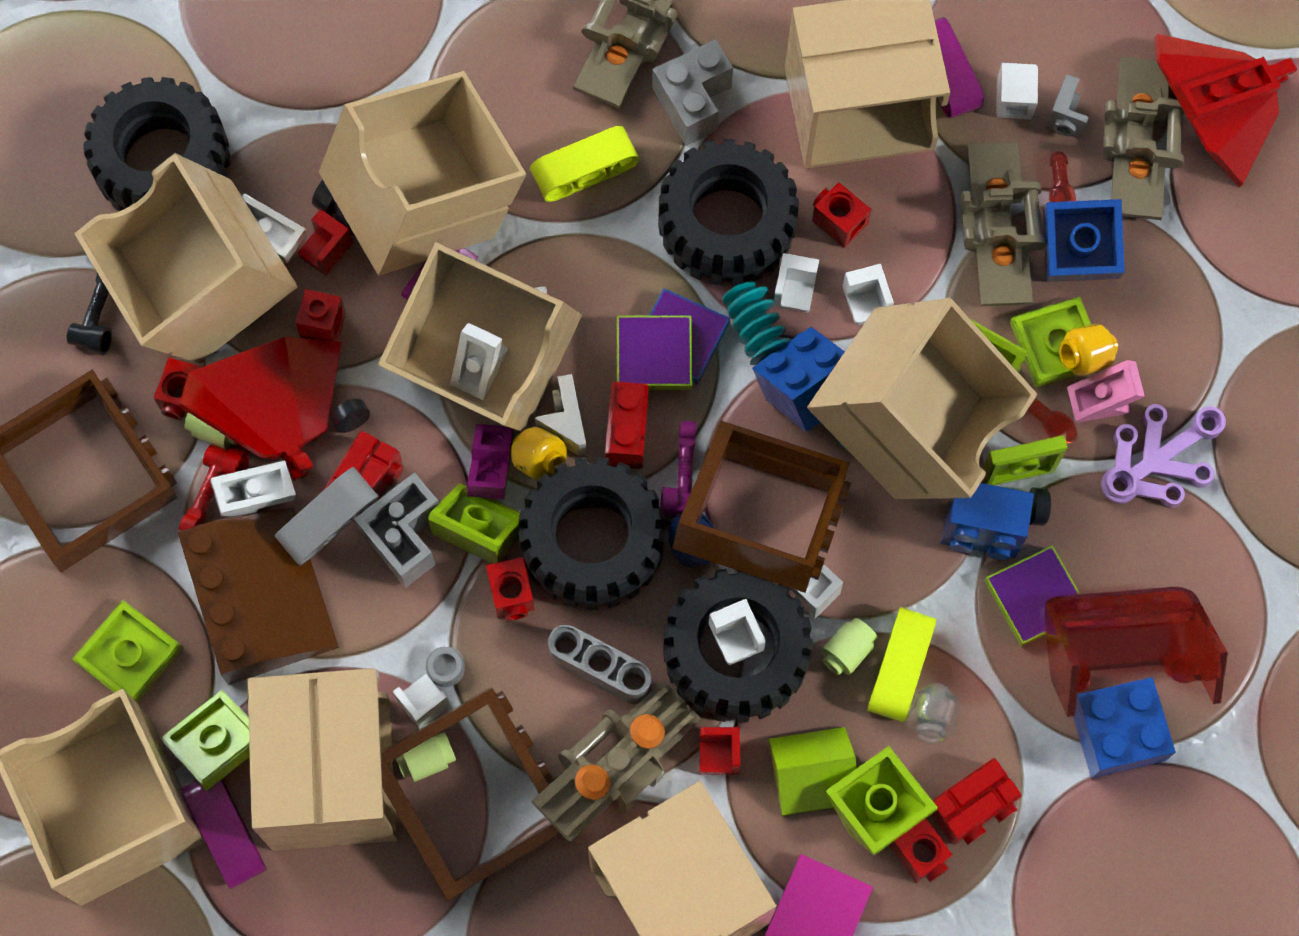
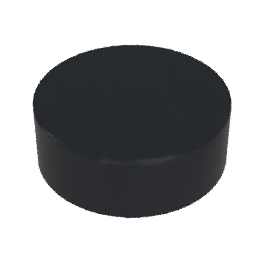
(350, 415)
(1041, 506)

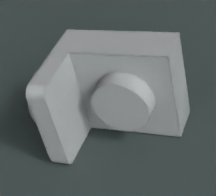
(1063, 115)

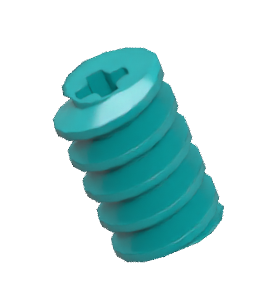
(753, 320)

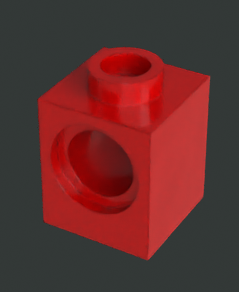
(843, 228)
(320, 316)
(172, 379)
(508, 573)
(923, 834)

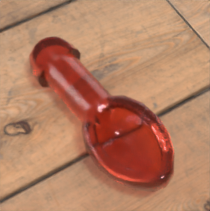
(1061, 190)
(1054, 422)

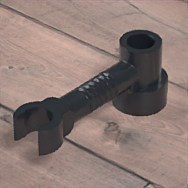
(90, 334)

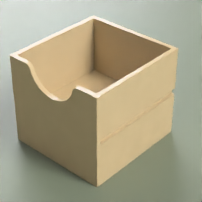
(864, 79)
(420, 171)
(186, 261)
(464, 291)
(921, 399)
(319, 759)
(99, 799)
(682, 872)

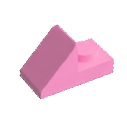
(1106, 392)

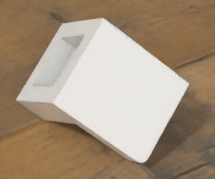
(1017, 91)
(795, 283)
(865, 291)
(821, 592)
(736, 632)
(422, 701)

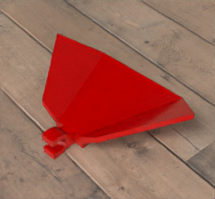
(1225, 98)
(268, 397)

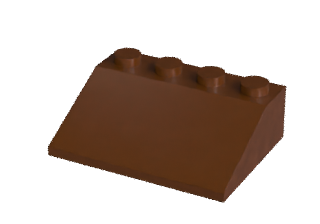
(255, 596)

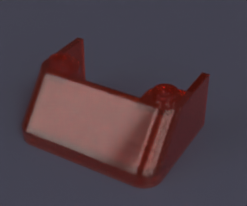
(1132, 631)

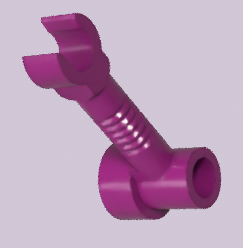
(675, 499)

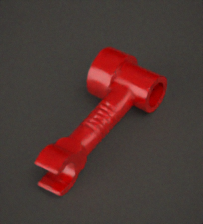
(221, 463)

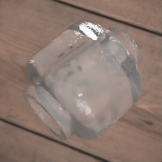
(933, 714)

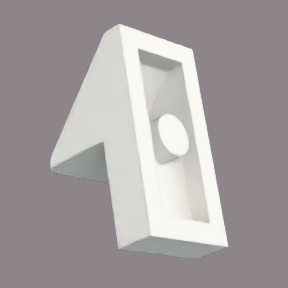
(280, 230)
(477, 361)
(565, 424)
(253, 489)

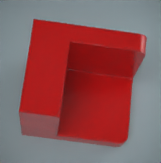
(326, 244)
(719, 751)

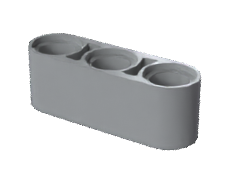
(326, 516)
(590, 648)

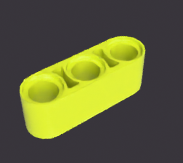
(584, 163)
(902, 664)

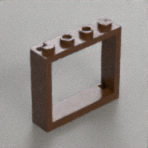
(47, 413)
(779, 459)
(519, 742)

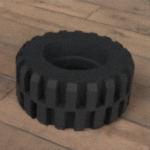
(142, 110)
(737, 170)
(583, 486)
(729, 695)

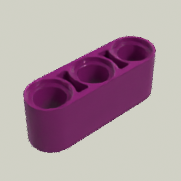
(964, 87)
(224, 832)

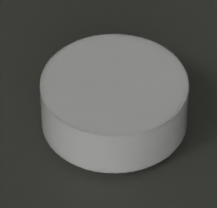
(445, 666)

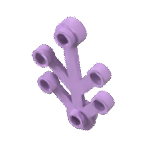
(1158, 460)

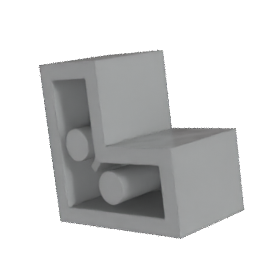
(687, 86)
(392, 528)

